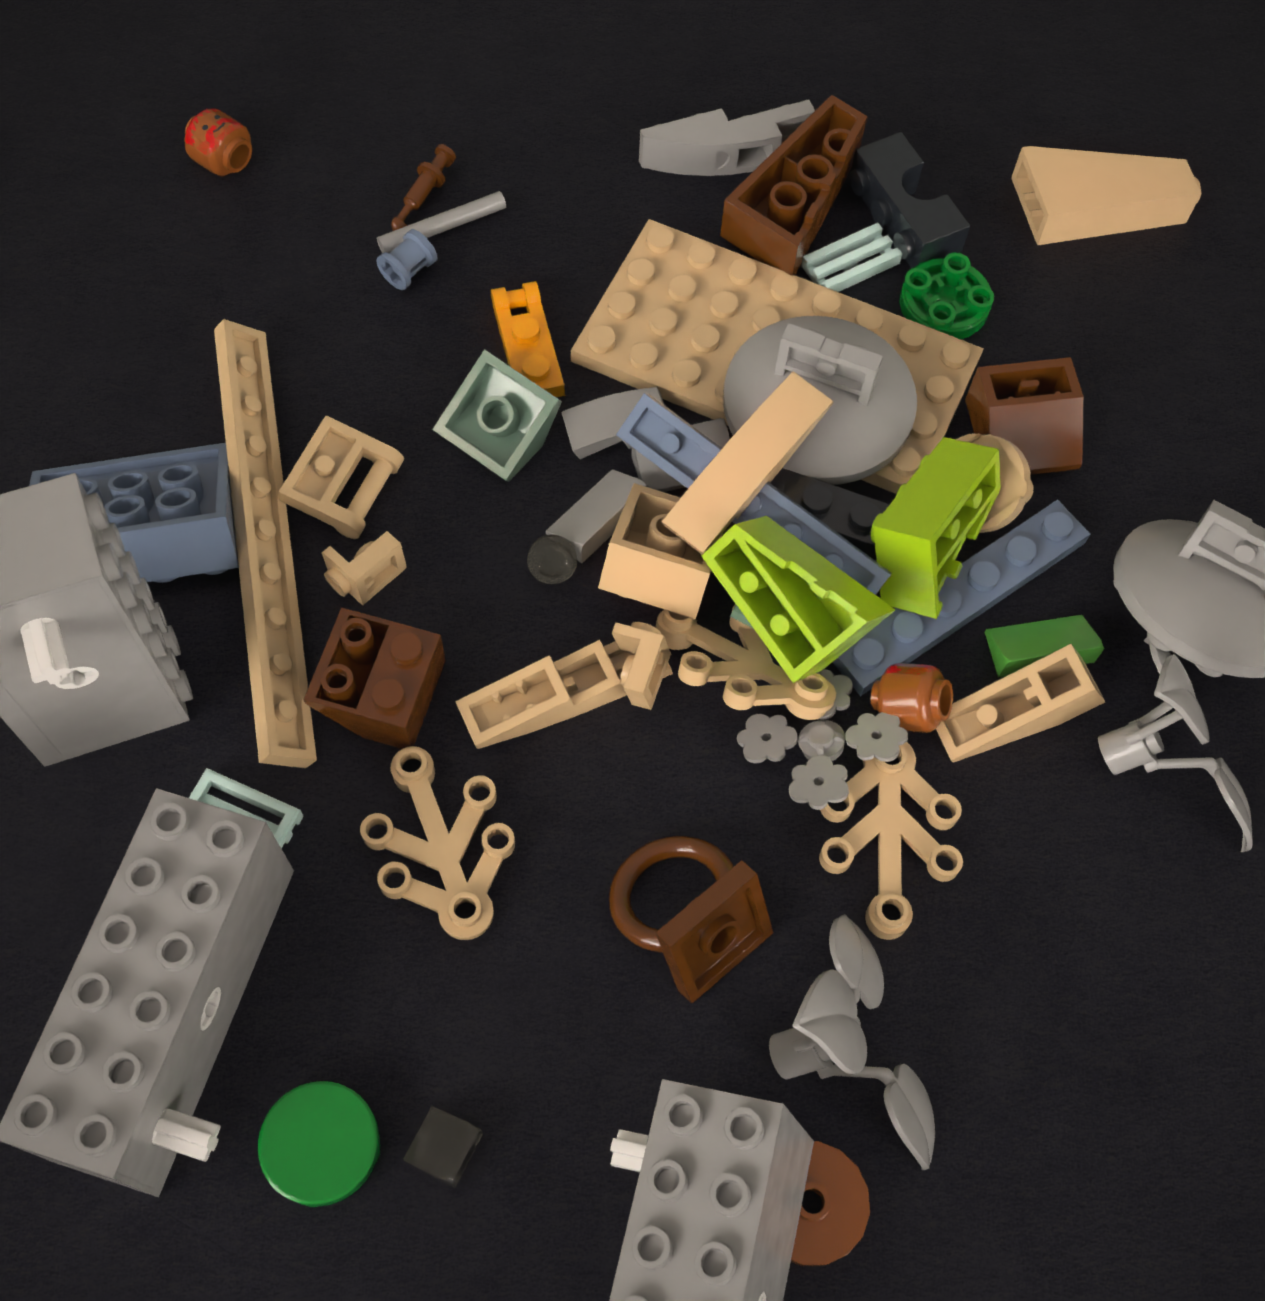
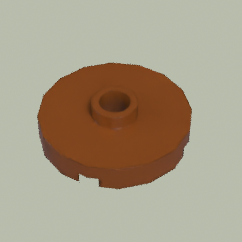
(842, 1213)

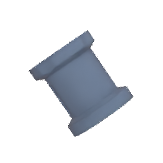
(406, 259)

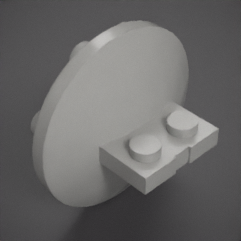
(849, 365)
(1199, 589)

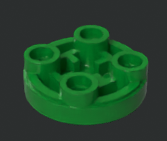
(947, 296)
(319, 1143)

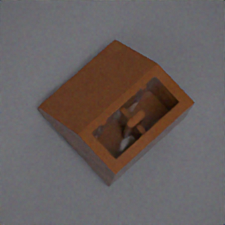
(1033, 408)
(377, 677)

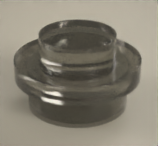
(552, 559)

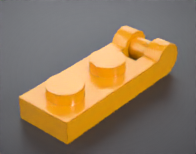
(528, 337)

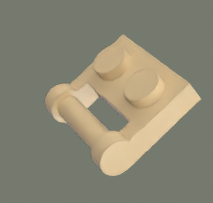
(326, 469)

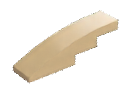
(747, 462)
(545, 694)

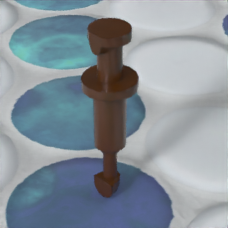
(429, 176)

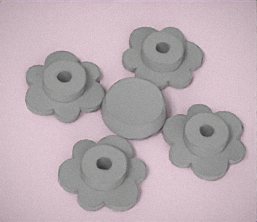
(821, 744)

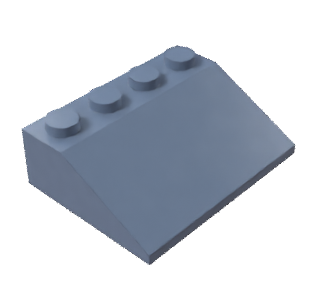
(167, 508)

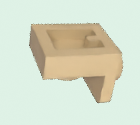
(369, 571)
(645, 670)

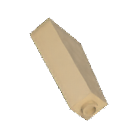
(1101, 193)

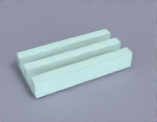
(846, 254)
(289, 813)

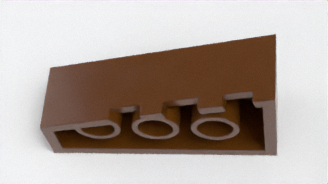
(792, 190)

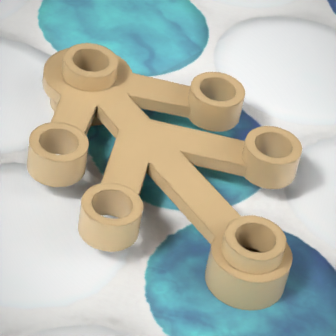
(805, 698)
(891, 824)
(443, 849)

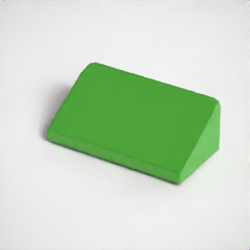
(1026, 643)

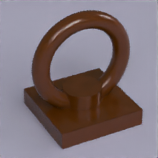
(711, 930)

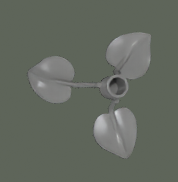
(1140, 740)
(831, 1031)

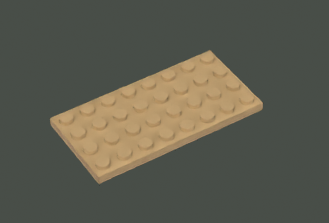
(690, 306)

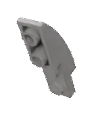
(714, 146)

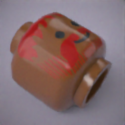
(218, 142)
(915, 695)

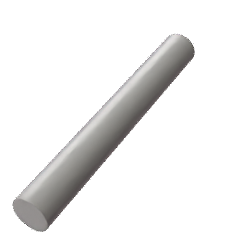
(445, 220)

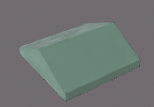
(498, 416)

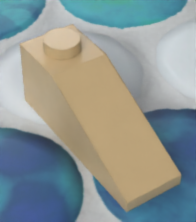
(1021, 705)

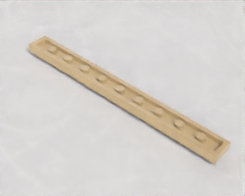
(264, 550)

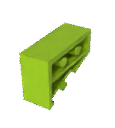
(931, 520)
(793, 595)

